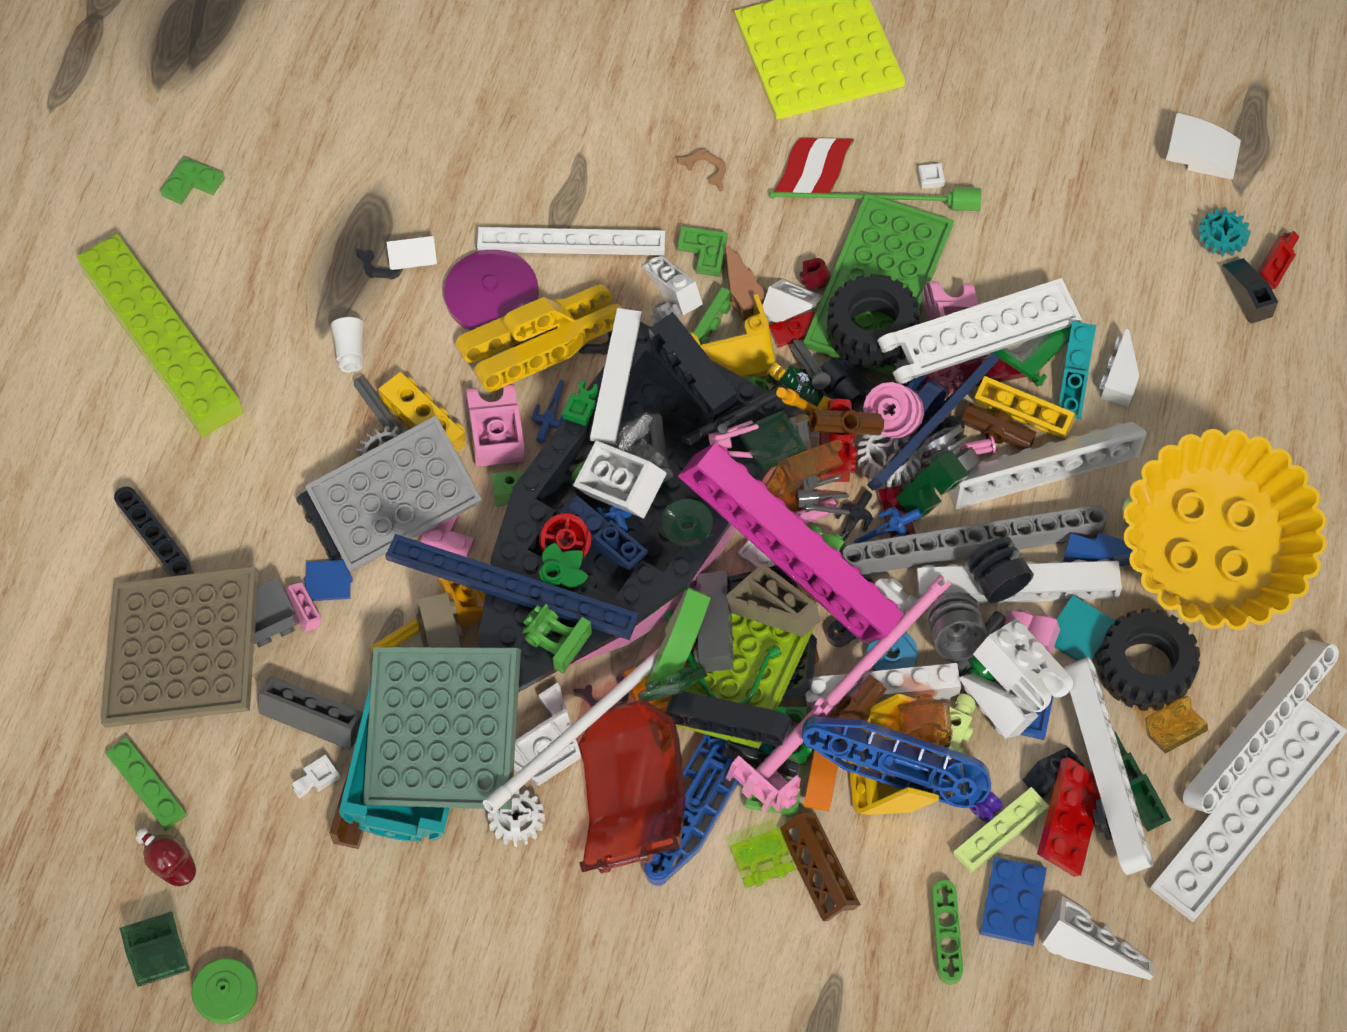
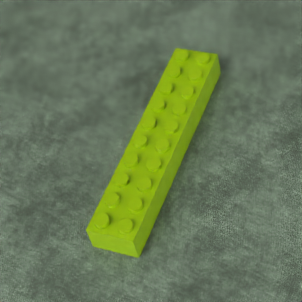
(160, 335)

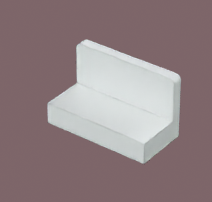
(412, 253)

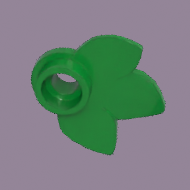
(564, 565)

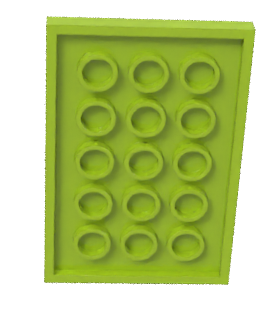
(750, 647)

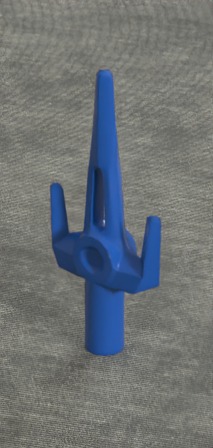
(548, 419)
(615, 515)
(896, 523)

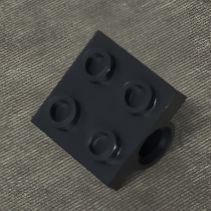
(845, 382)

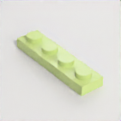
(1001, 830)

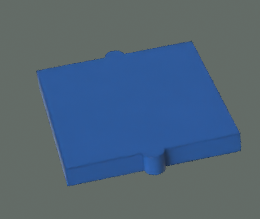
(328, 580)

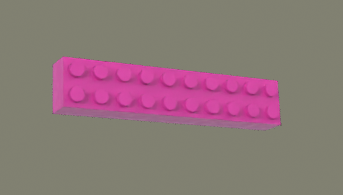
(791, 544)

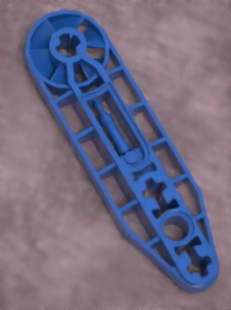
(899, 759)
(695, 809)

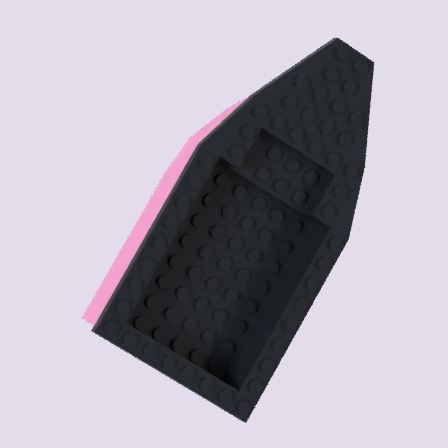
(667, 569)

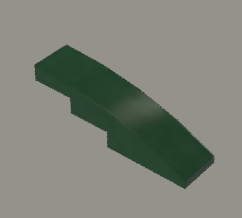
(1148, 803)

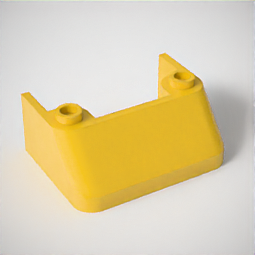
(748, 352)
(878, 798)

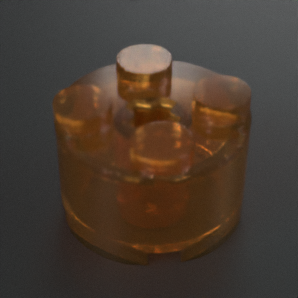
(926, 720)

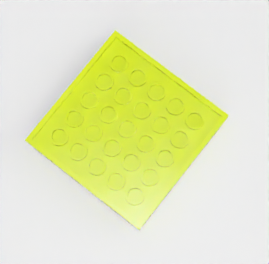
(817, 52)

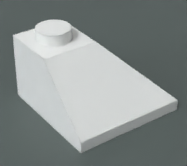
(787, 300)

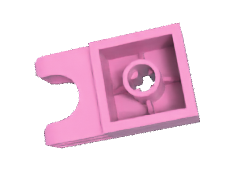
(940, 304)
(495, 428)

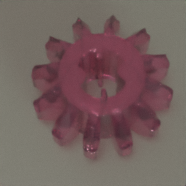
(948, 377)

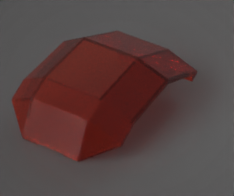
(632, 786)

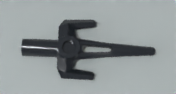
(857, 513)

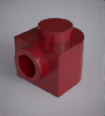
(815, 274)

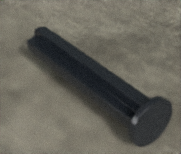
(756, 757)

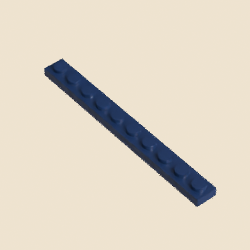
(511, 586)

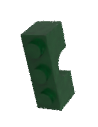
(943, 473)

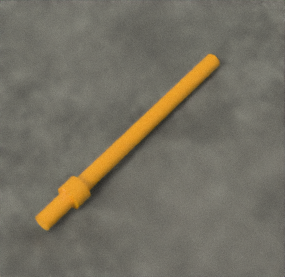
(792, 399)

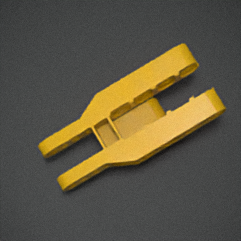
(565, 337)

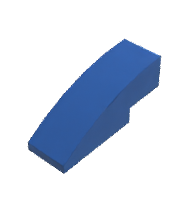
(1103, 548)

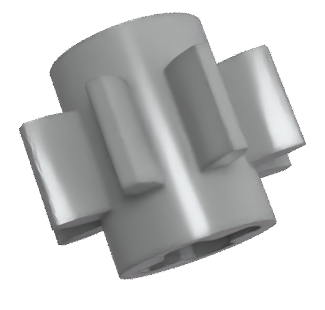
(663, 309)

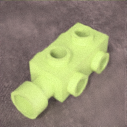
(964, 706)

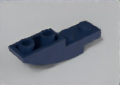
(606, 536)

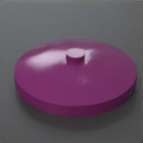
(488, 287)

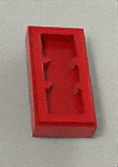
(790, 329)

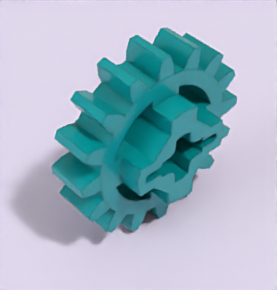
(1224, 232)

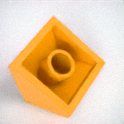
(467, 600)

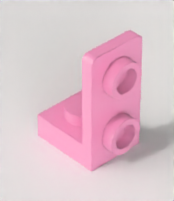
(787, 791)

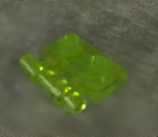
(760, 850)

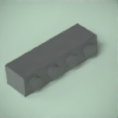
(716, 630)
(310, 712)

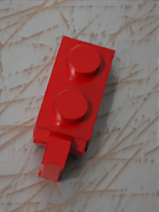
(1278, 259)

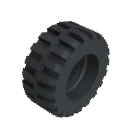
(868, 295)
(1157, 631)

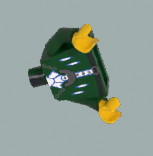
(798, 381)

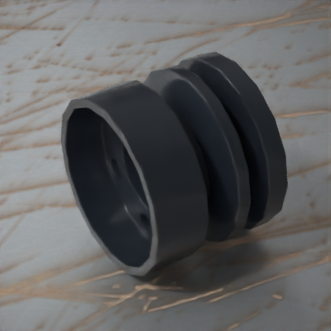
(999, 569)

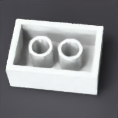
(620, 479)

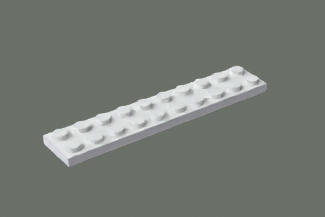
(1248, 811)

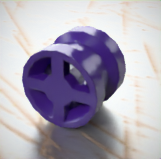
(987, 808)

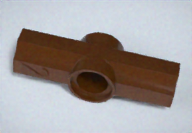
(833, 422)
(999, 426)
(860, 702)

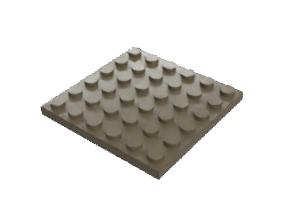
(180, 647)

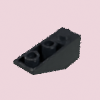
(1251, 290)

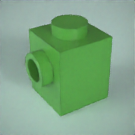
(503, 486)

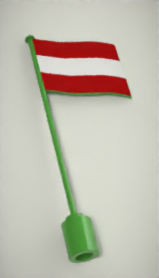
(817, 165)

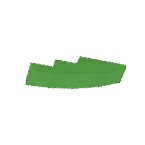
(680, 635)

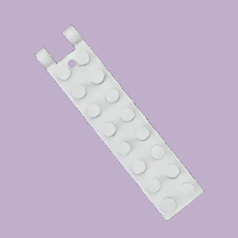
(982, 329)

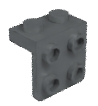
(273, 613)

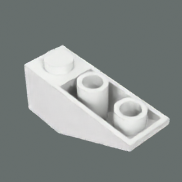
(673, 284)
(1123, 374)
(1002, 707)

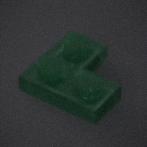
(674, 684)

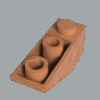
(742, 285)

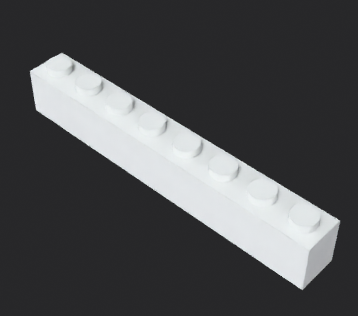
(1050, 581)

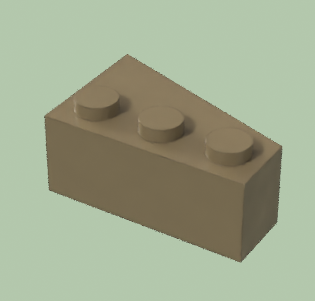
(774, 602)

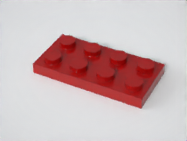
(1070, 818)

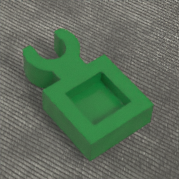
(580, 406)

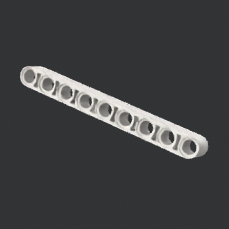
(1260, 726)
(1108, 768)

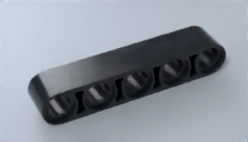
(148, 527)
(729, 718)

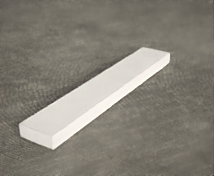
(616, 376)

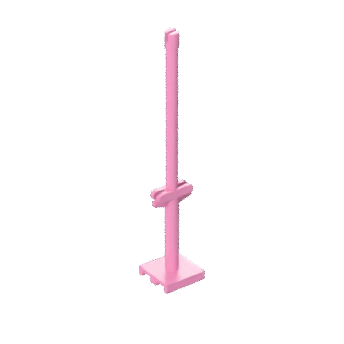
(755, 780)

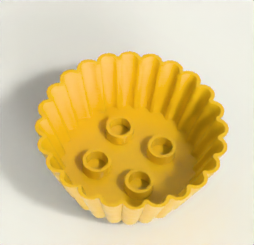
(1225, 529)

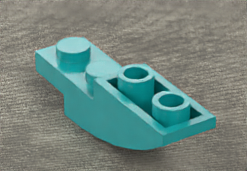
(1076, 367)

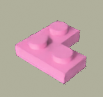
(446, 539)

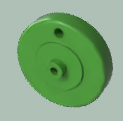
(224, 991)

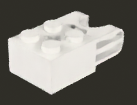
(1023, 666)

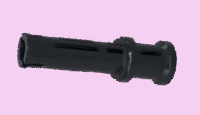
(314, 518)

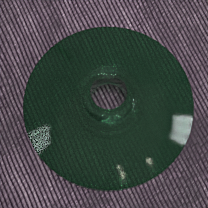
(687, 512)

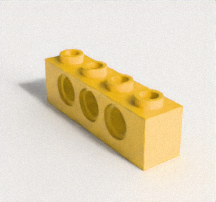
(401, 388)
(1025, 408)

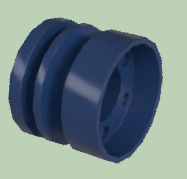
(931, 394)

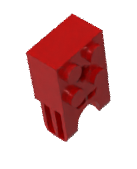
(848, 450)

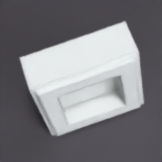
(931, 175)

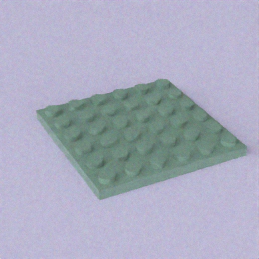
(441, 726)

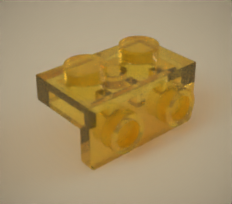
(1175, 725)

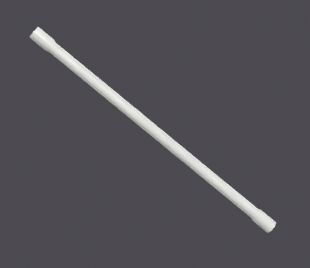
(504, 793)

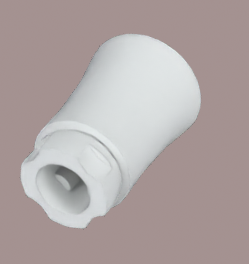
(348, 343)

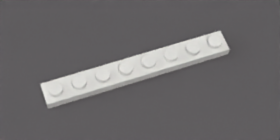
(572, 241)

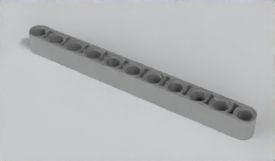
(983, 533)

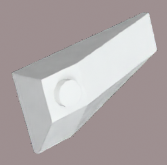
(1081, 940)

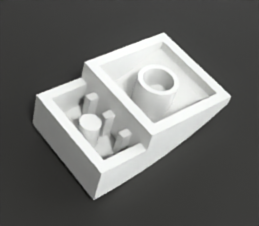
(1203, 147)

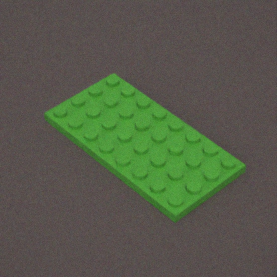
(888, 242)

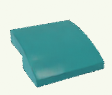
(1081, 629)

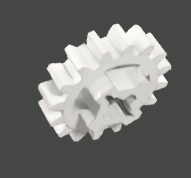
(517, 827)

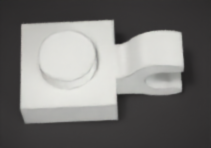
(318, 775)

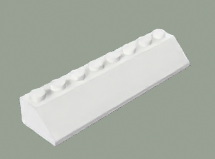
(1049, 463)

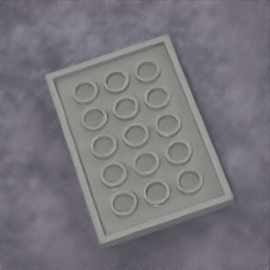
(391, 491)

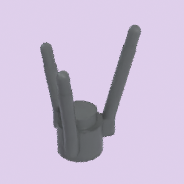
(807, 497)

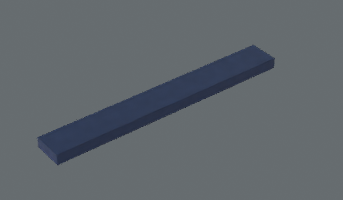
(932, 422)

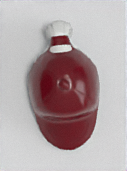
(166, 857)

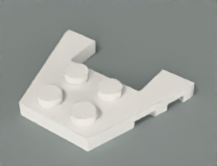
(541, 736)

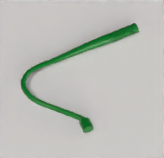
(773, 652)

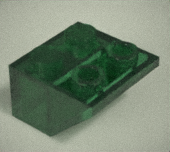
(155, 949)

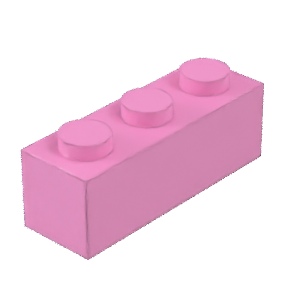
(303, 607)

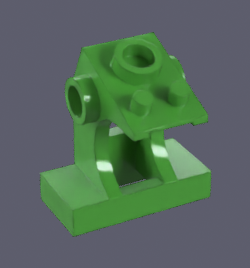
(543, 620)

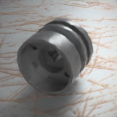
(944, 442)
(956, 626)

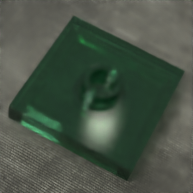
(773, 441)

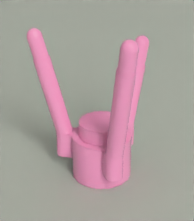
(724, 439)

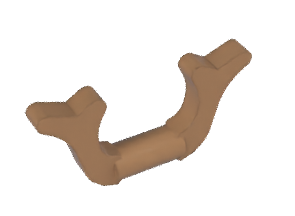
(704, 154)

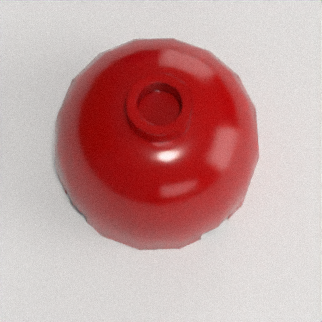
(567, 532)

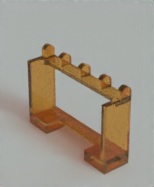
(802, 466)

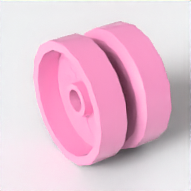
(908, 409)

